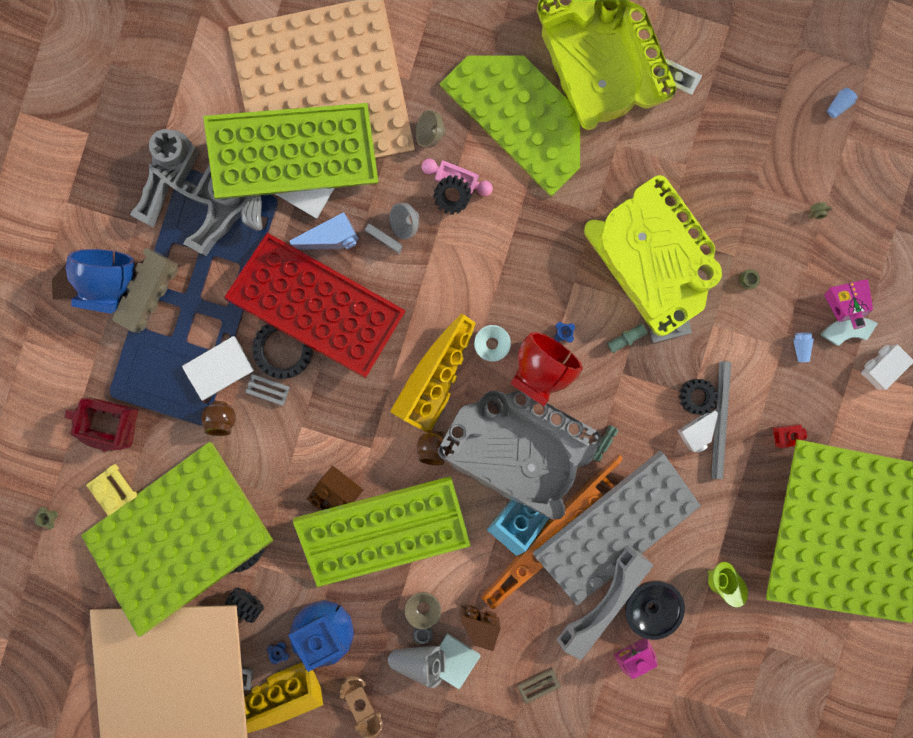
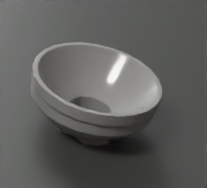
(401, 222)

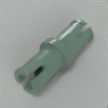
(627, 338)

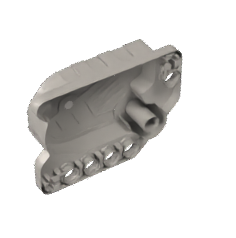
(520, 451)

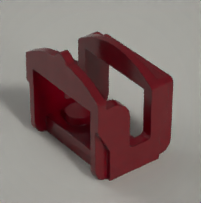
(83, 417)

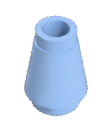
(843, 101)
(803, 346)

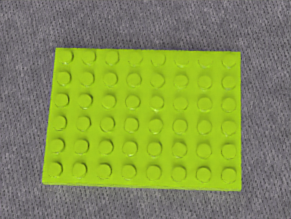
(176, 539)

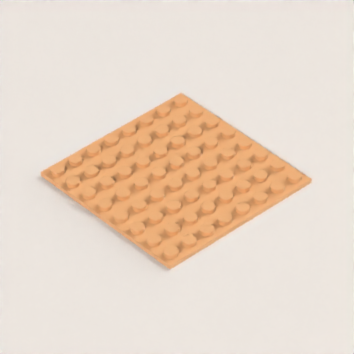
(326, 60)
(173, 679)

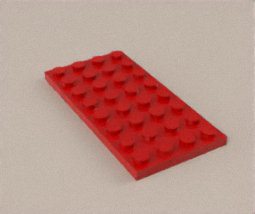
(315, 305)

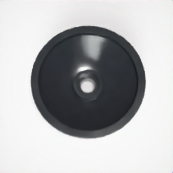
(661, 618)

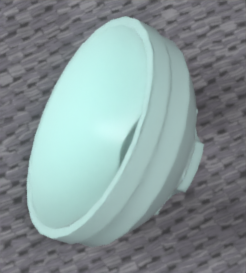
(500, 335)

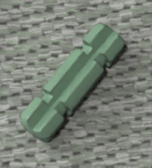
(606, 441)

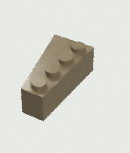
(145, 291)

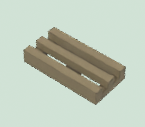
(535, 678)

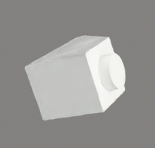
(684, 78)
(699, 431)

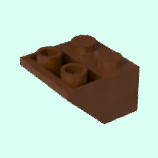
(334, 490)
(480, 626)

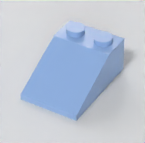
(332, 234)

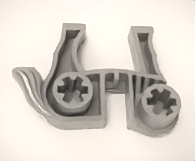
(171, 163)

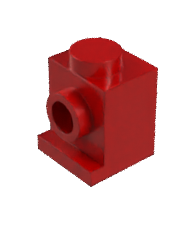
(782, 435)

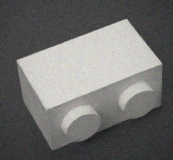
(887, 366)

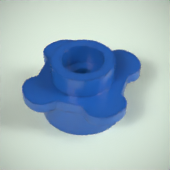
(569, 328)
(274, 658)

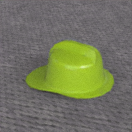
(729, 584)

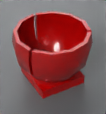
(542, 367)

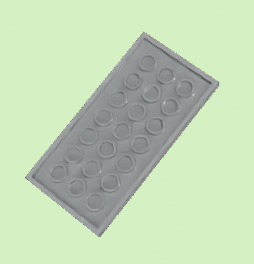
(630, 515)

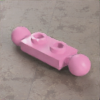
(430, 166)

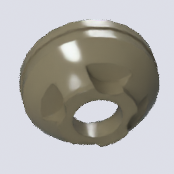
(426, 130)
(422, 620)

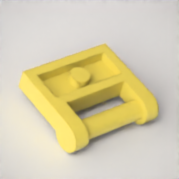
(106, 492)

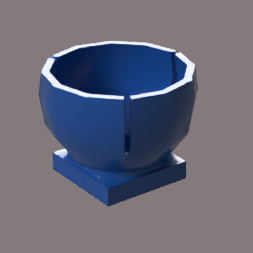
(97, 280)
(321, 634)

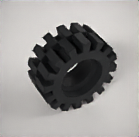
(460, 186)
(710, 396)
(247, 605)

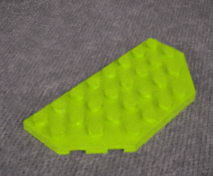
(520, 114)

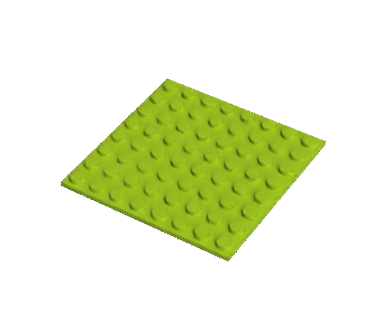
(846, 534)

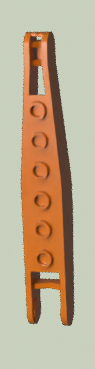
(526, 564)

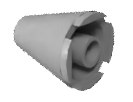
(419, 664)

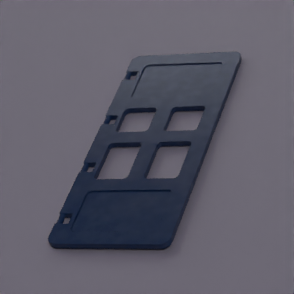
(151, 362)

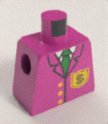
(851, 302)
(637, 658)

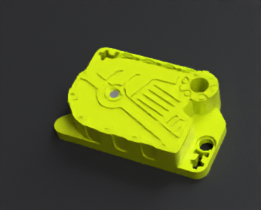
(604, 58)
(652, 251)

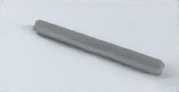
(721, 422)

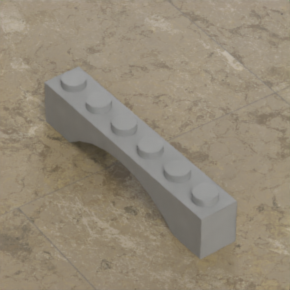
(583, 633)

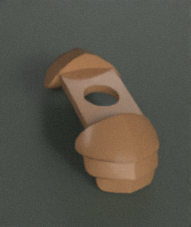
(367, 722)

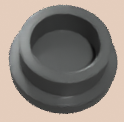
(422, 636)

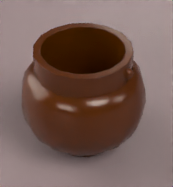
(218, 419)
(428, 448)

